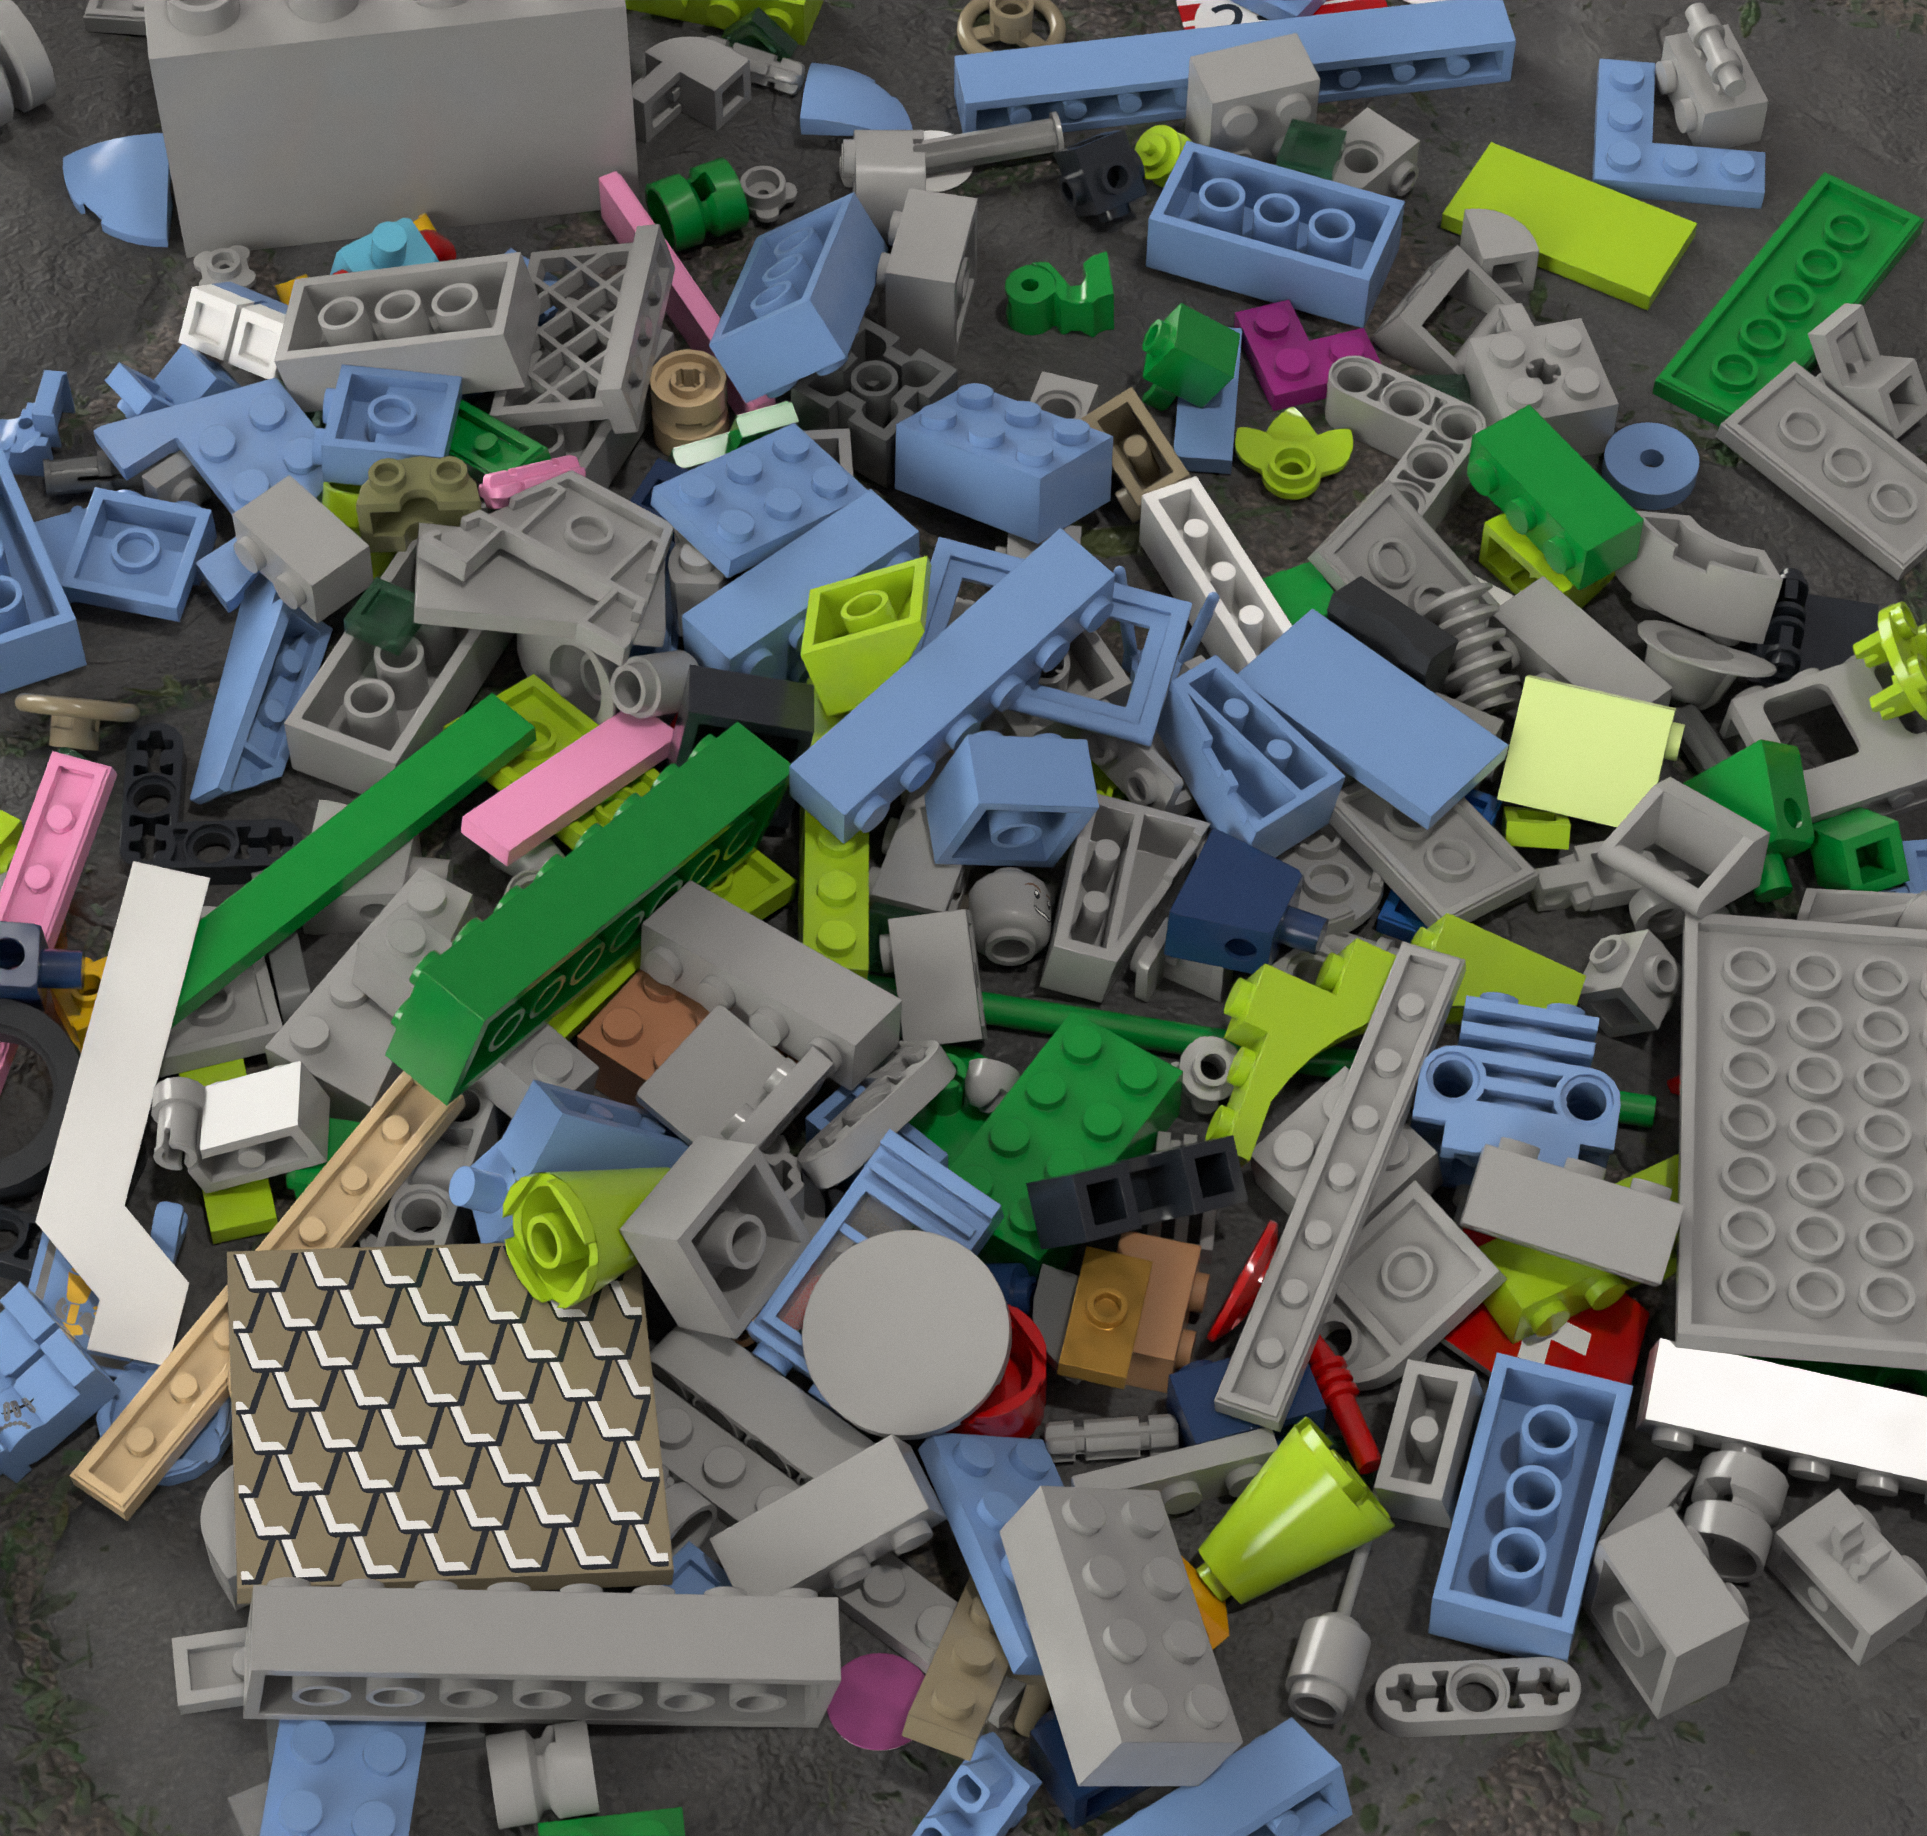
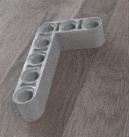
(1408, 422)

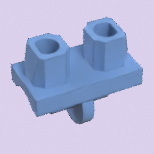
(983, 1795)

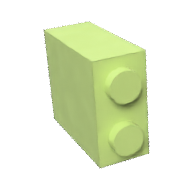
(1586, 751)

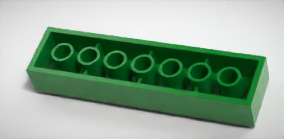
(583, 912)

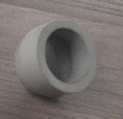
(988, 1083)

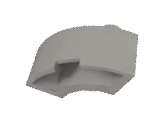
(1702, 579)

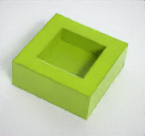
(1535, 828)

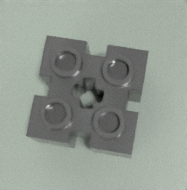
(872, 395)

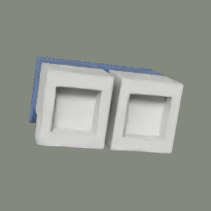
(235, 326)

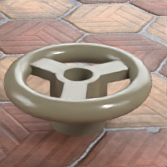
(1008, 23)
(74, 719)

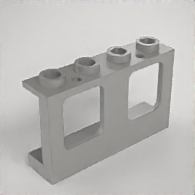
(1890, 764)

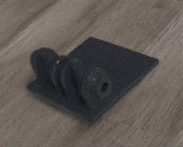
(1810, 630)

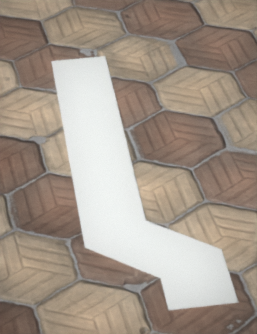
(107, 1117)

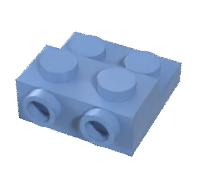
(384, 416)
(138, 553)

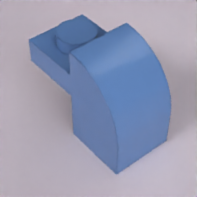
(183, 379)

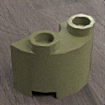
(413, 493)

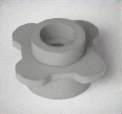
(766, 192)
(225, 266)

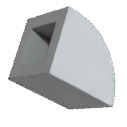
(1501, 248)

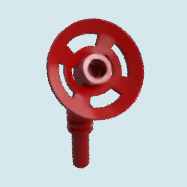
(1329, 1371)

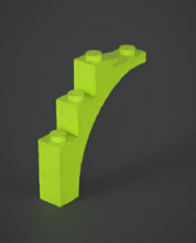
(1290, 1021)

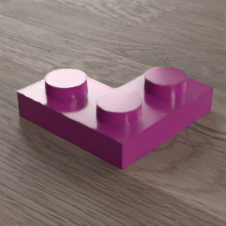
(1286, 361)

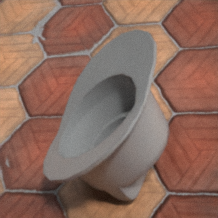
(1695, 664)
(571, 671)

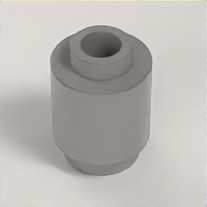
(651, 683)

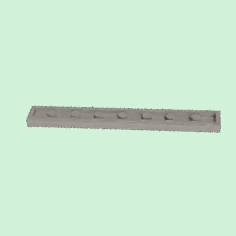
(1339, 1188)

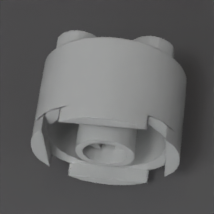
(883, 171)

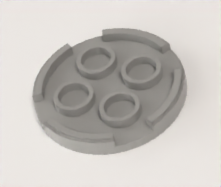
(1334, 880)
(907, 1334)

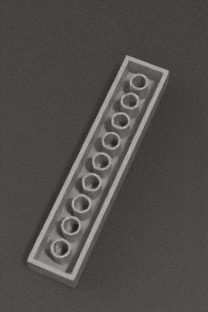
(379, 707)

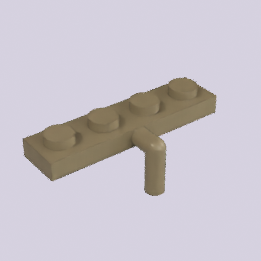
(966, 1683)

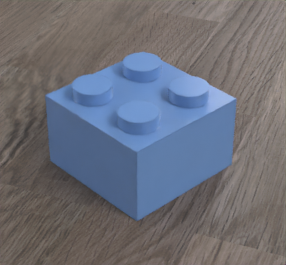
(1011, 800)

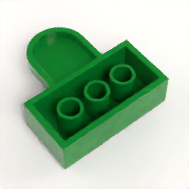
(1072, 1109)

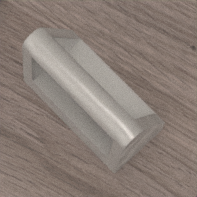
(1452, 275)
(1696, 832)

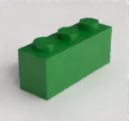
(1554, 497)

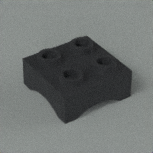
(1394, 631)

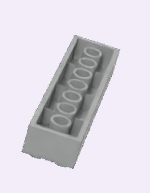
(540, 1654)

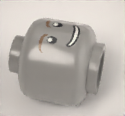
(1010, 916)

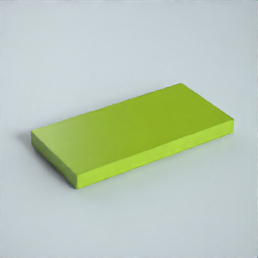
(1578, 224)

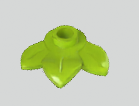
(1293, 454)

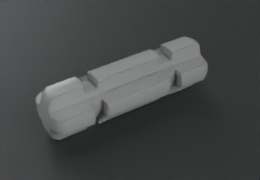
(765, 68)
(1111, 1437)

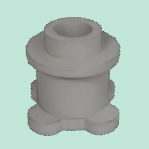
(1199, 1089)

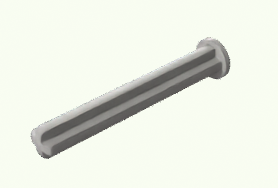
(989, 145)

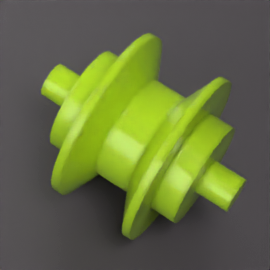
(1159, 152)

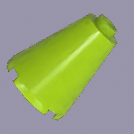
(569, 1229)
(1291, 1519)

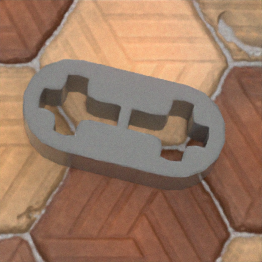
(1663, 1487)

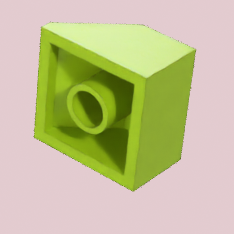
(864, 631)

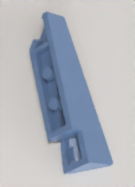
(264, 676)

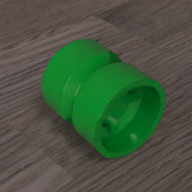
(702, 203)

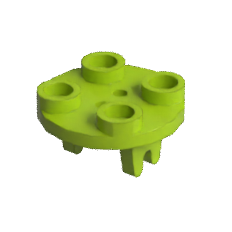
(1906, 650)

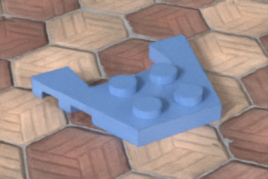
(239, 446)

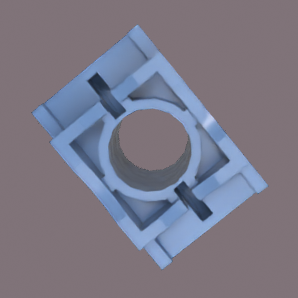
(1517, 1078)

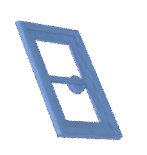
(1160, 614)

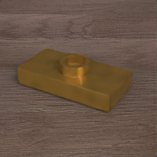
(1105, 1317)

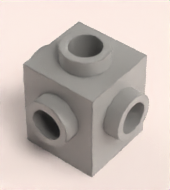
(1630, 983)

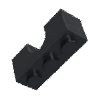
(1136, 1192)

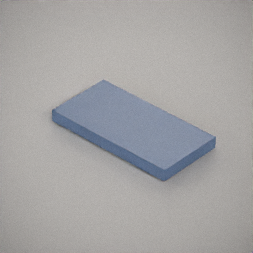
(1373, 719)

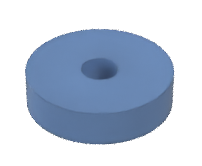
(1655, 445)

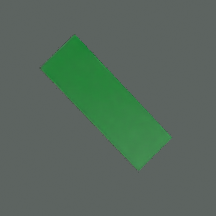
(1823, 255)

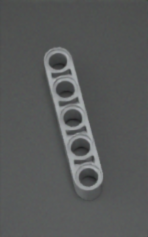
(755, 1404)

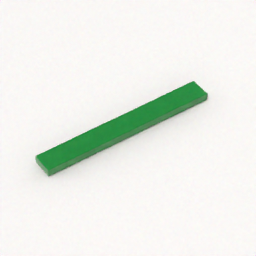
(350, 846)

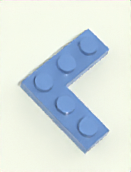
(1656, 171)

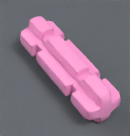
(503, 484)

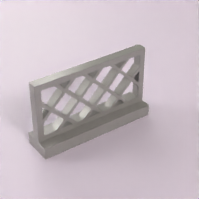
(628, 332)

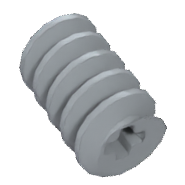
(1474, 663)

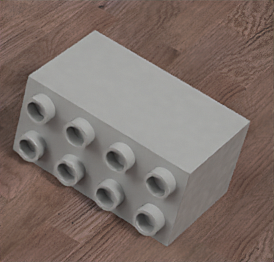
(377, 111)

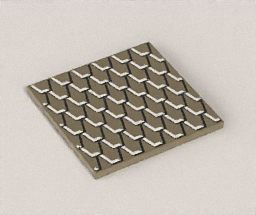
(439, 1423)

